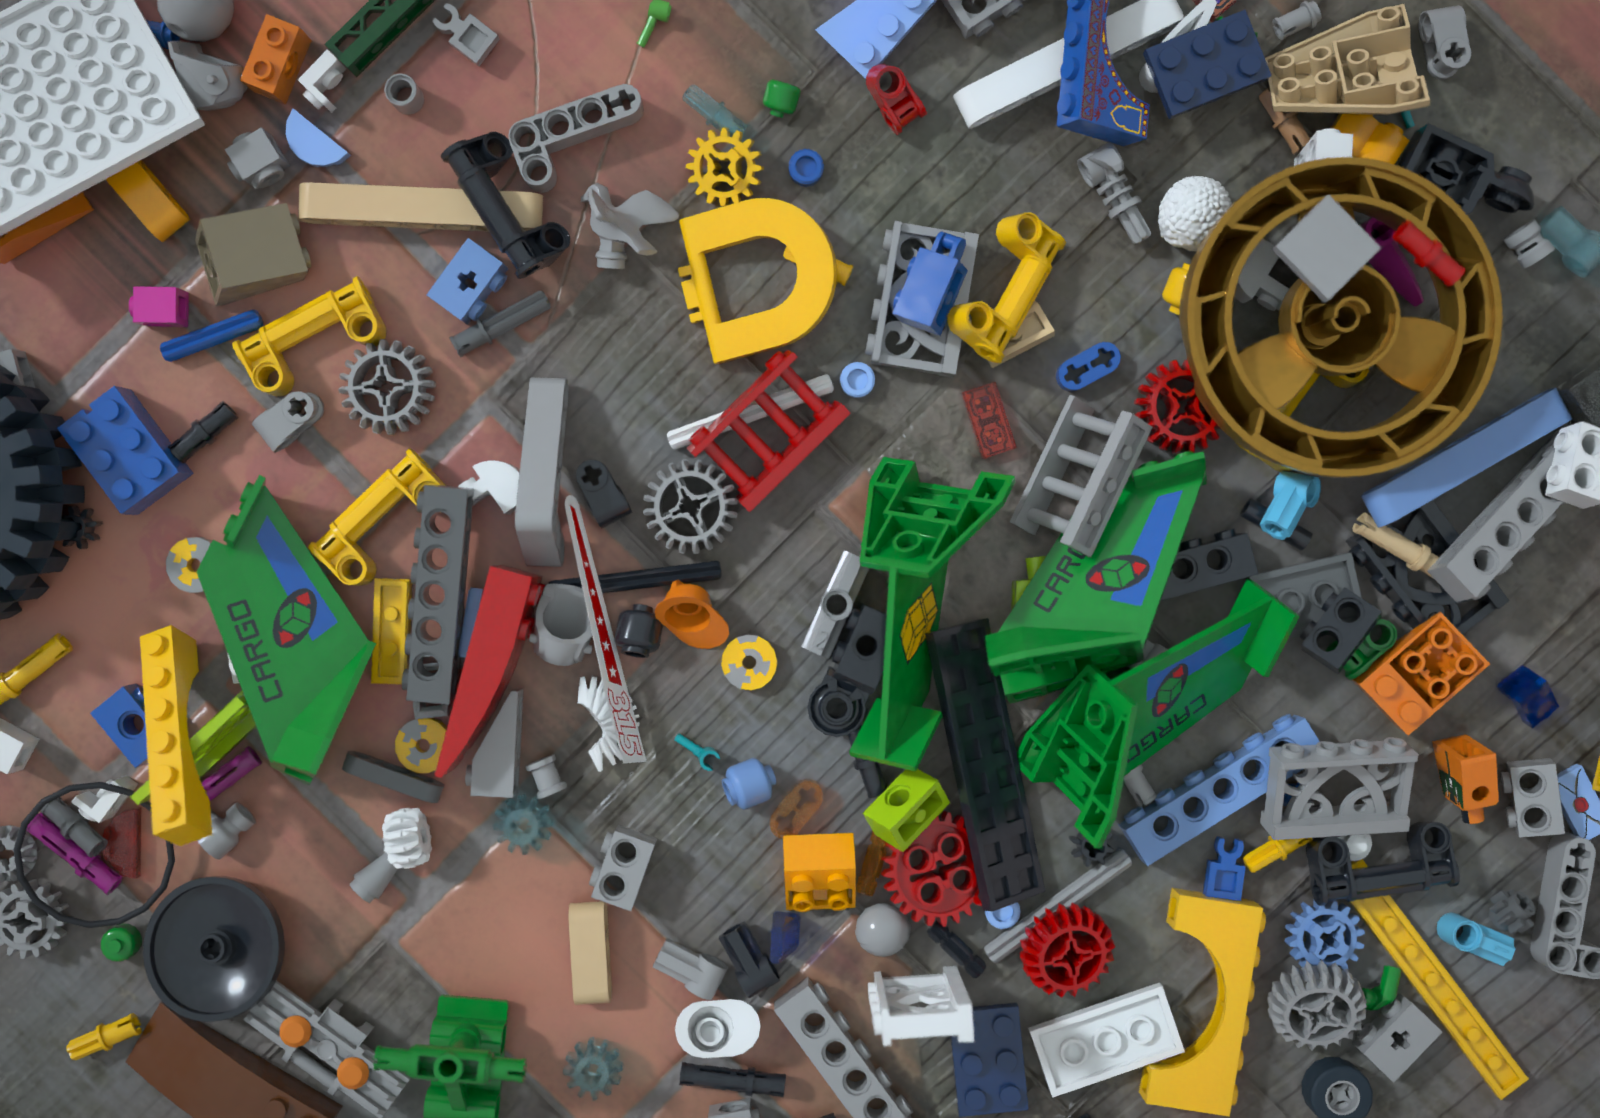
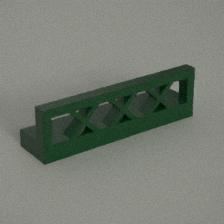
(379, 35)

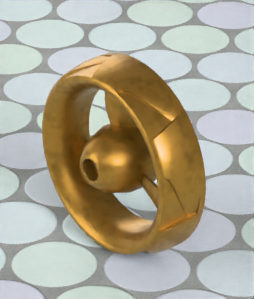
(1350, 331)

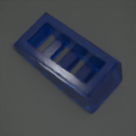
(784, 935)

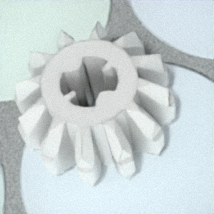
(407, 838)

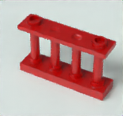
(801, 439)

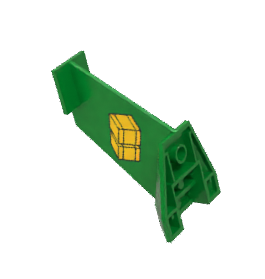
(912, 534)

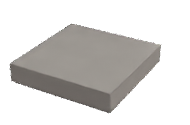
(1326, 248)

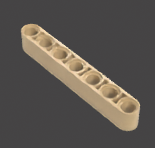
(406, 207)

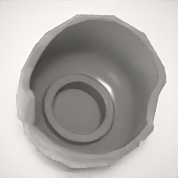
(882, 930)

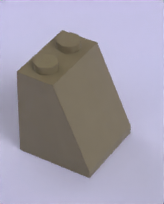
(251, 252)

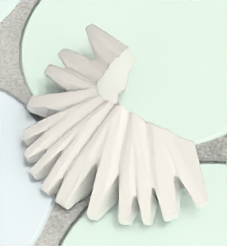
(596, 703)

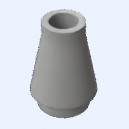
(373, 878)

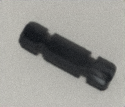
(957, 949)

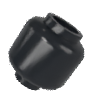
(638, 631)

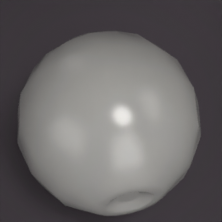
(196, 18)

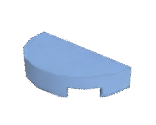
(311, 143)

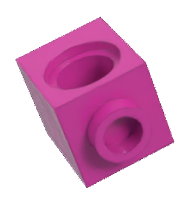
(159, 306)

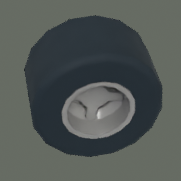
(1348, 1100)

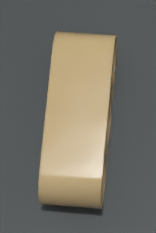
(590, 953)

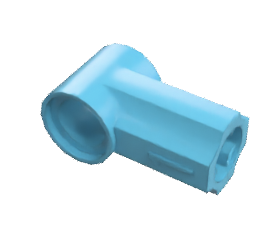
(1291, 497)
(1476, 938)

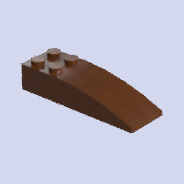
(218, 1077)

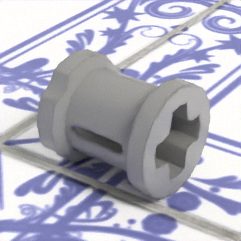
(546, 776)

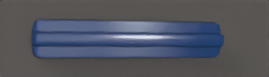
(211, 335)

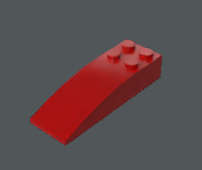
(491, 658)

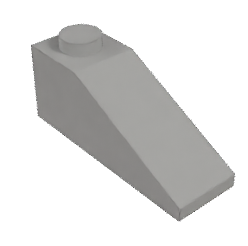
(497, 761)

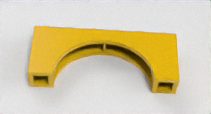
(1207, 1070)

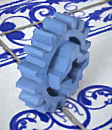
(1334, 923)

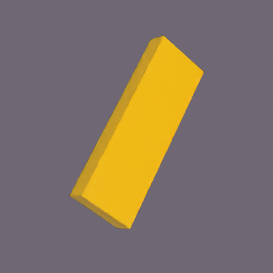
(390, 630)

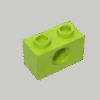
(906, 808)

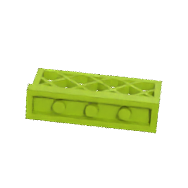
(214, 740)

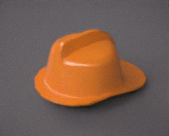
(691, 617)

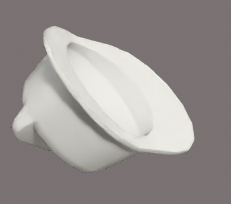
(717, 1028)

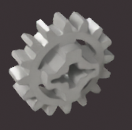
(19, 930)

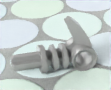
(1103, 168)

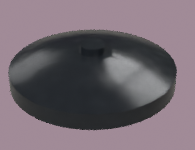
(213, 948)

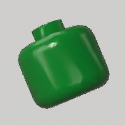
(781, 98)
(121, 942)

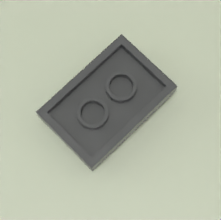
(1308, 586)

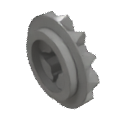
(8, 837)

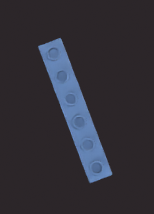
(1210, 807)

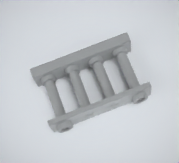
(1103, 487)

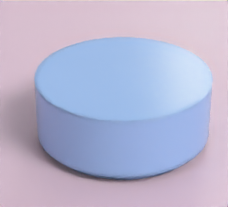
(857, 380)
(1004, 917)

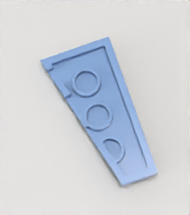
(872, 29)

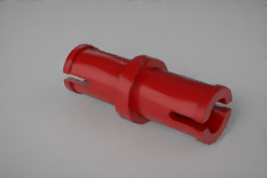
(1428, 253)

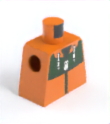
(1467, 775)

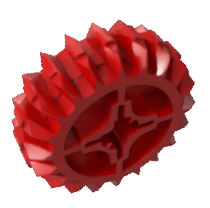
(1170, 397)
(1055, 945)

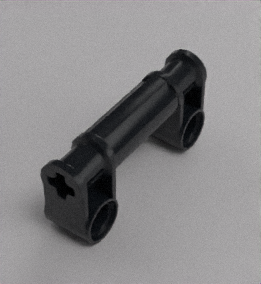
(475, 164)
(1386, 878)

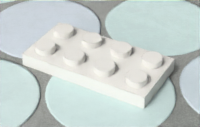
(1106, 1039)

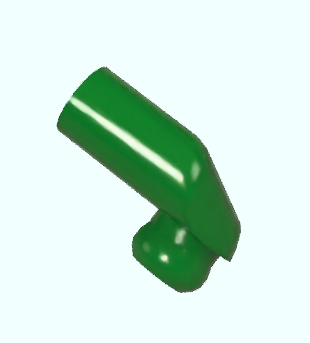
(1385, 992)

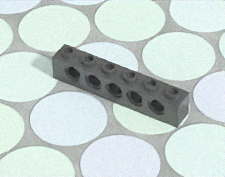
(458, 505)

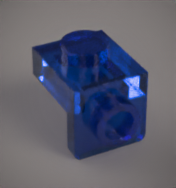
(1530, 695)

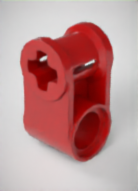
(899, 102)

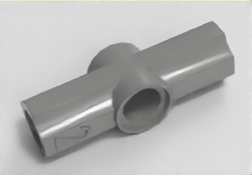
(825, 625)

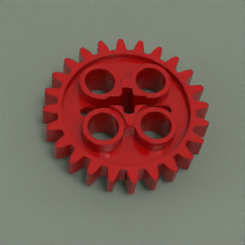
(946, 898)

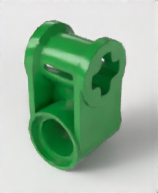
(1369, 650)

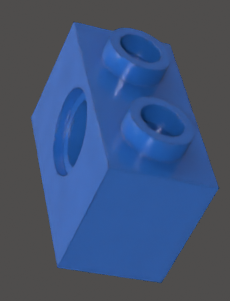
(117, 720)

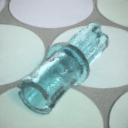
(713, 111)

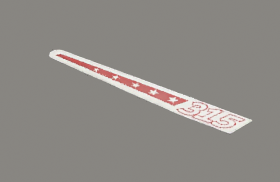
(606, 650)

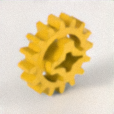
(713, 177)

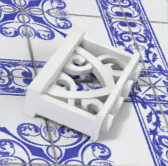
(946, 1015)

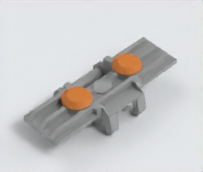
(332, 1038)

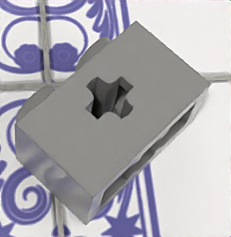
(1414, 1036)

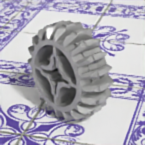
(357, 388)
(677, 479)
(1313, 994)

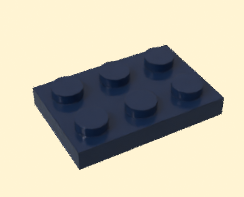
(1207, 64)
(991, 1068)

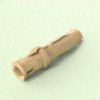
(1416, 556)

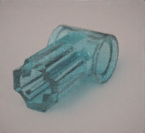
(1573, 241)

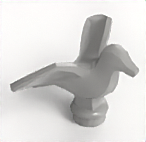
(622, 223)

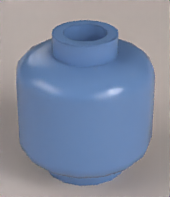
(748, 783)

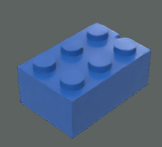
(124, 450)

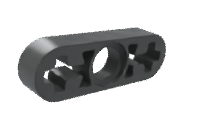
(393, 776)

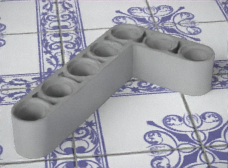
(540, 473)

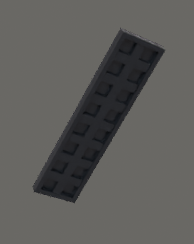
(985, 765)

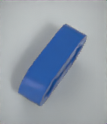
(1084, 359)

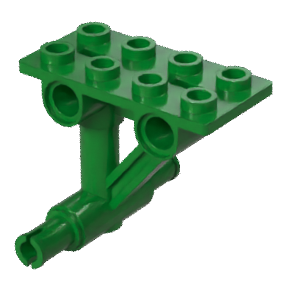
(462, 1058)

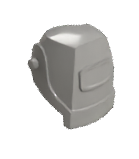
(207, 79)
(561, 625)

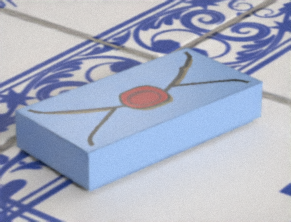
(1579, 802)

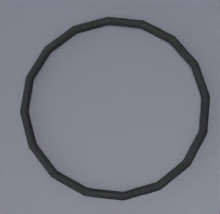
(71, 920)

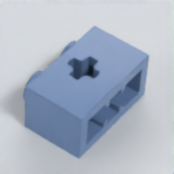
(470, 263)

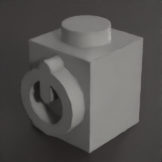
(257, 159)

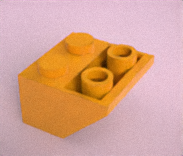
(819, 871)

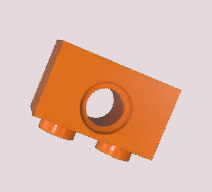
(275, 59)

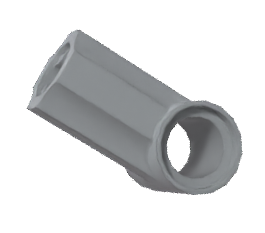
(698, 972)

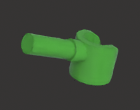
(658, 10)

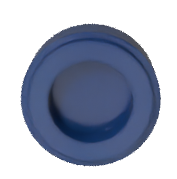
(806, 167)

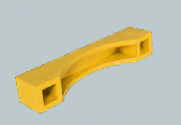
(177, 796)

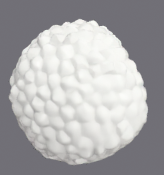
(1191, 211)

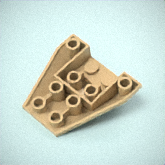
(1351, 69)

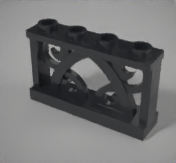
(1431, 521)

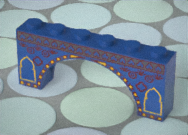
(1091, 92)

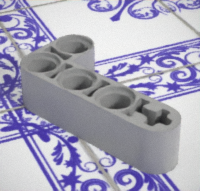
(578, 131)
(1573, 904)

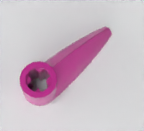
(1392, 263)

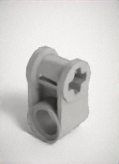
(1444, 39)
(283, 422)

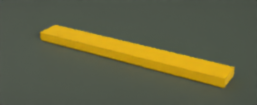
(1440, 992)

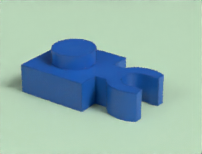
(1224, 876)

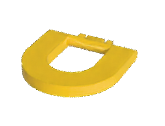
(744, 223)

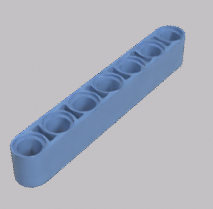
(1466, 457)

